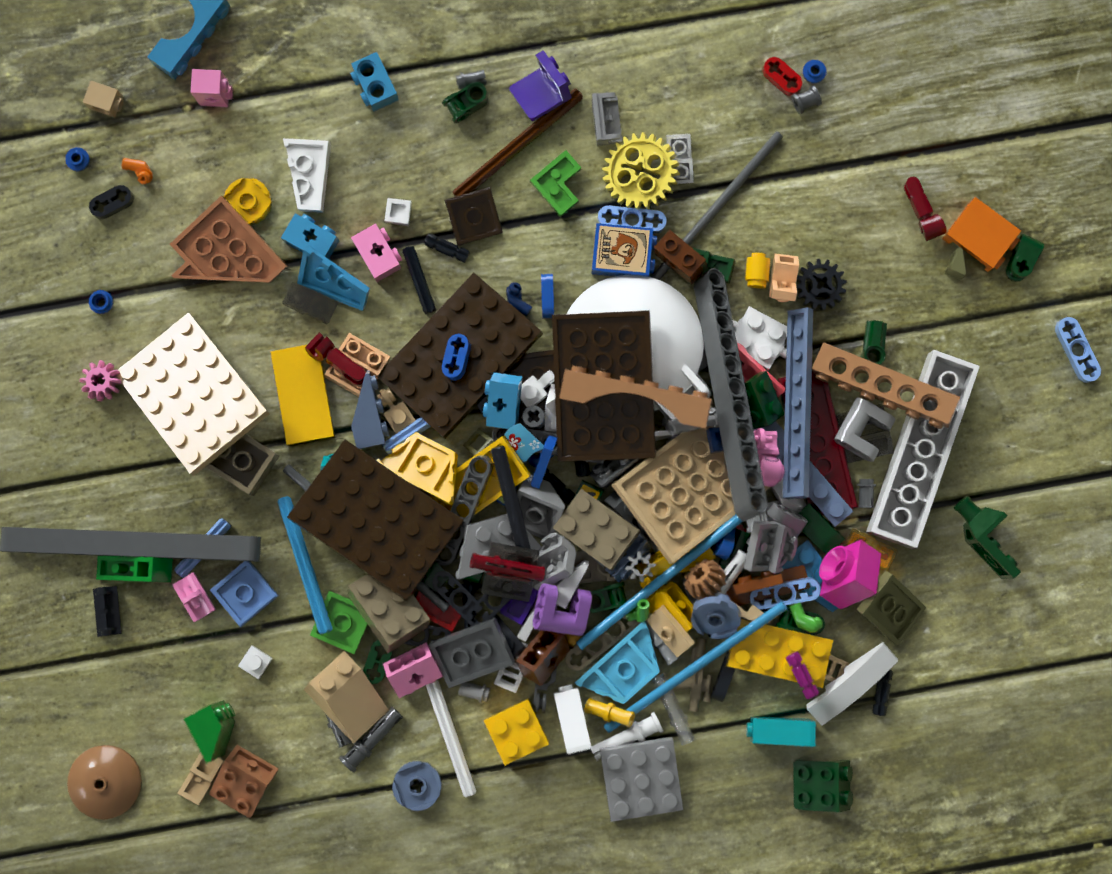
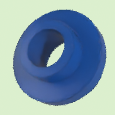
(809, 76)
(80, 165)
(95, 297)

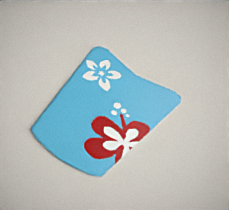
(523, 441)

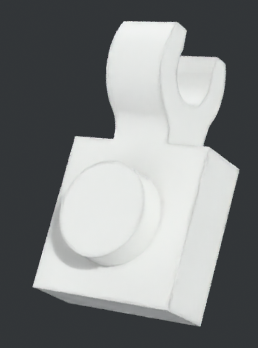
(534, 390)

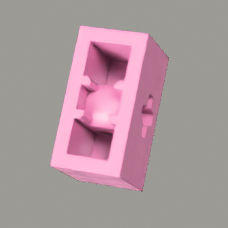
(210, 88)
(382, 265)
(412, 670)

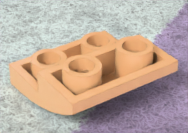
(362, 354)

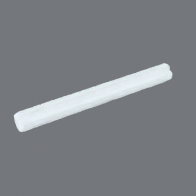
(451, 739)

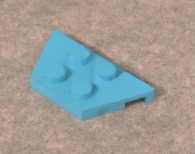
(624, 667)

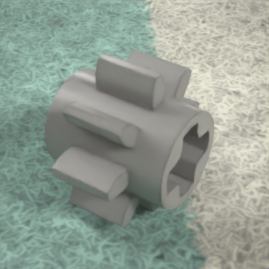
(644, 561)

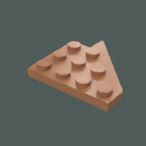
(225, 248)

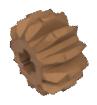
(705, 579)

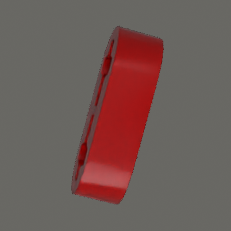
(786, 72)

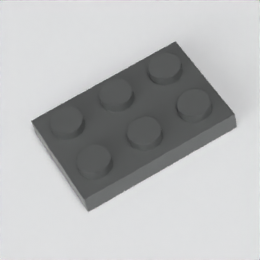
(472, 652)

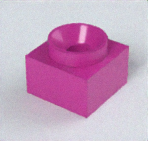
(849, 574)

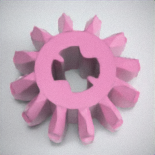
(96, 389)

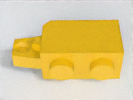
(673, 599)

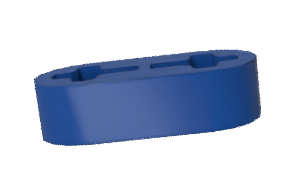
(547, 296)
(461, 359)
(725, 545)

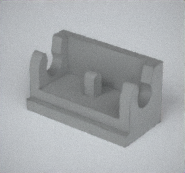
(606, 118)

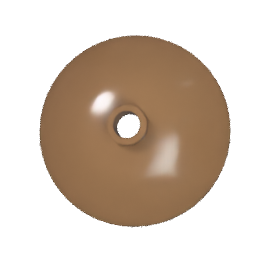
(120, 779)

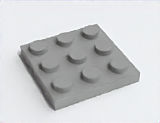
(641, 779)

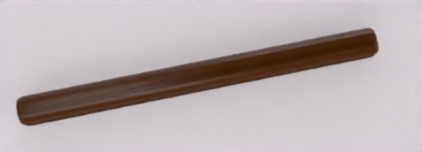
(517, 145)

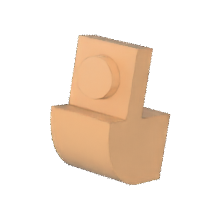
(784, 278)

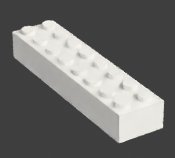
(920, 457)

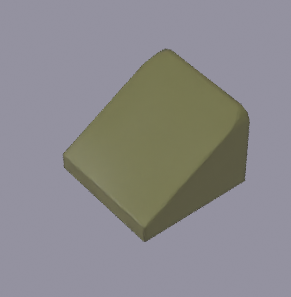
(956, 264)
(478, 442)

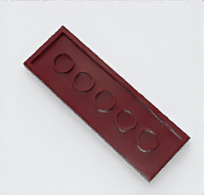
(824, 451)

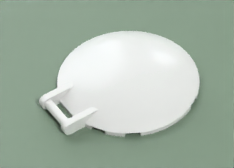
(674, 327)

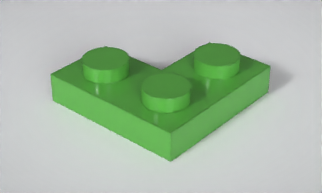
(551, 183)

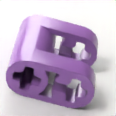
(552, 620)

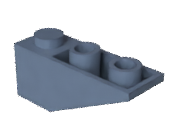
(367, 422)

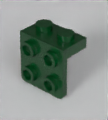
(762, 400)
(822, 785)

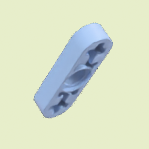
(625, 210)
(1078, 368)
(801, 584)

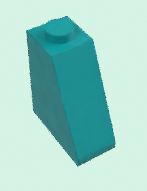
(782, 731)

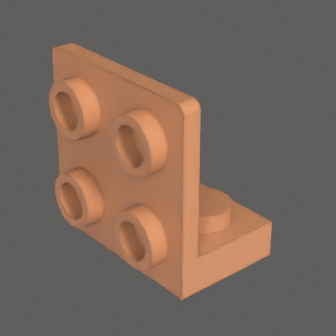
(243, 781)

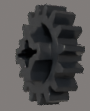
(827, 290)

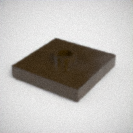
(473, 216)

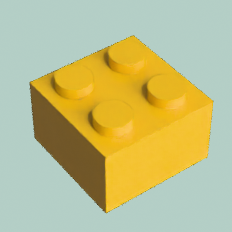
(516, 731)

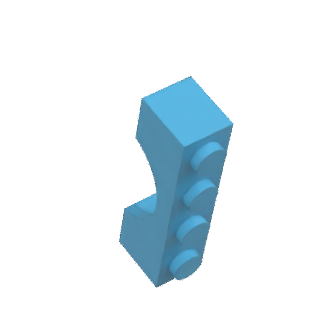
(174, 54)

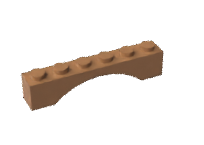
(584, 387)

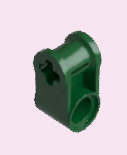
(464, 102)
(1025, 255)
(608, 597)
(783, 623)

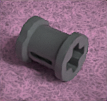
(806, 99)
(526, 417)

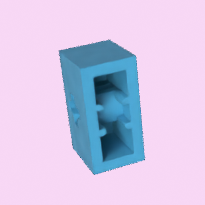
(300, 227)
(509, 389)

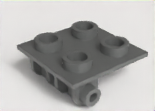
(606, 471)

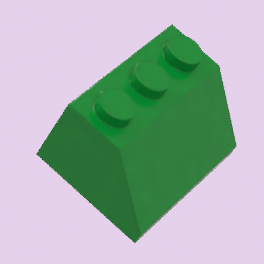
(212, 729)

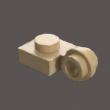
(399, 415)

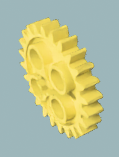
(648, 151)

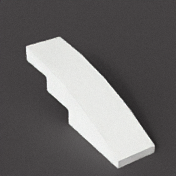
(566, 589)
(850, 686)

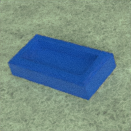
(543, 461)

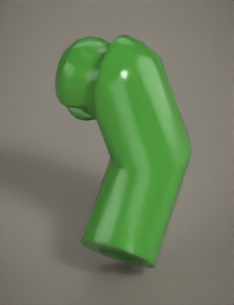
(640, 612)
(804, 621)

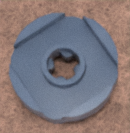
(716, 606)
(429, 792)

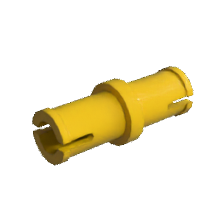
(609, 712)

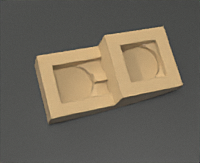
(199, 779)

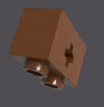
(680, 257)
(542, 656)

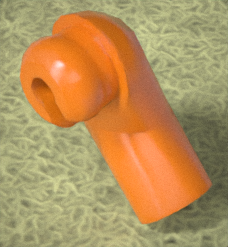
(140, 168)

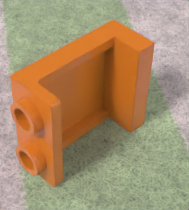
(983, 234)

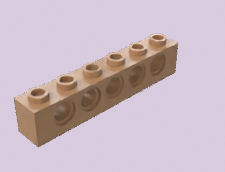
(831, 356)

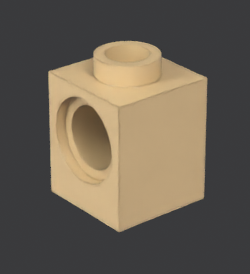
(103, 99)

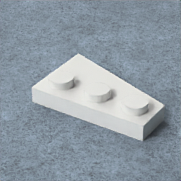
(309, 172)

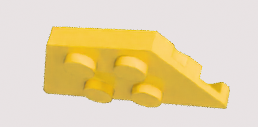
(425, 466)

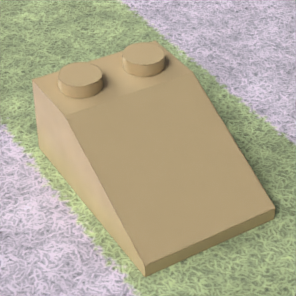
(347, 697)

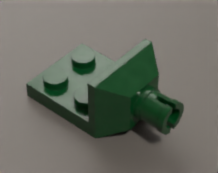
(977, 527)

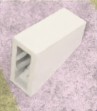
(572, 719)

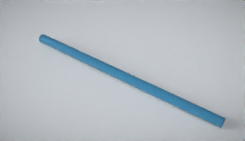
(659, 581)
(702, 662)

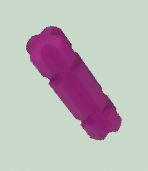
(802, 675)

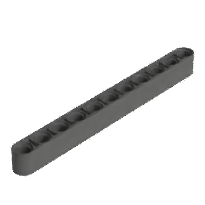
(730, 396)
(130, 544)

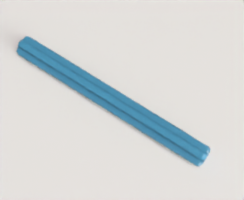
(305, 568)

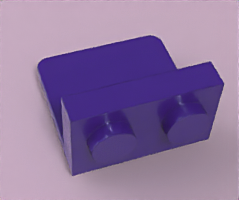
(542, 89)

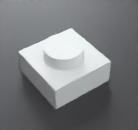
(398, 211)
(255, 662)

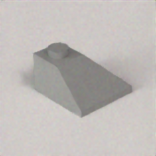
(539, 507)

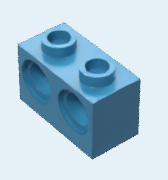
(377, 80)

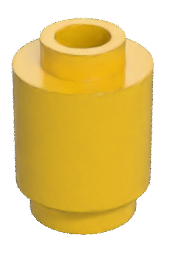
(757, 270)

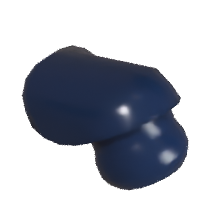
(514, 297)

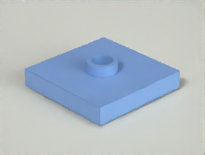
(244, 593)

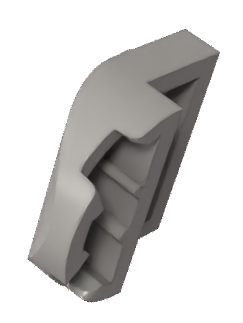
(770, 547)
(557, 557)

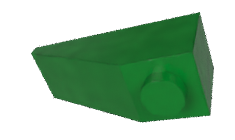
(134, 568)

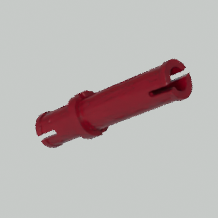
(479, 562)

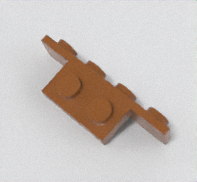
(741, 589)

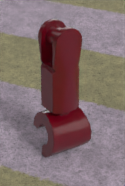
(930, 225)
(322, 348)

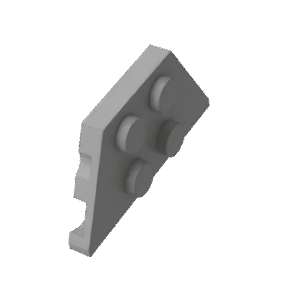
(478, 540)

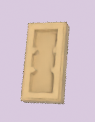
(670, 631)

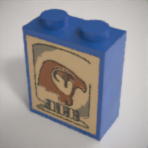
(623, 250)

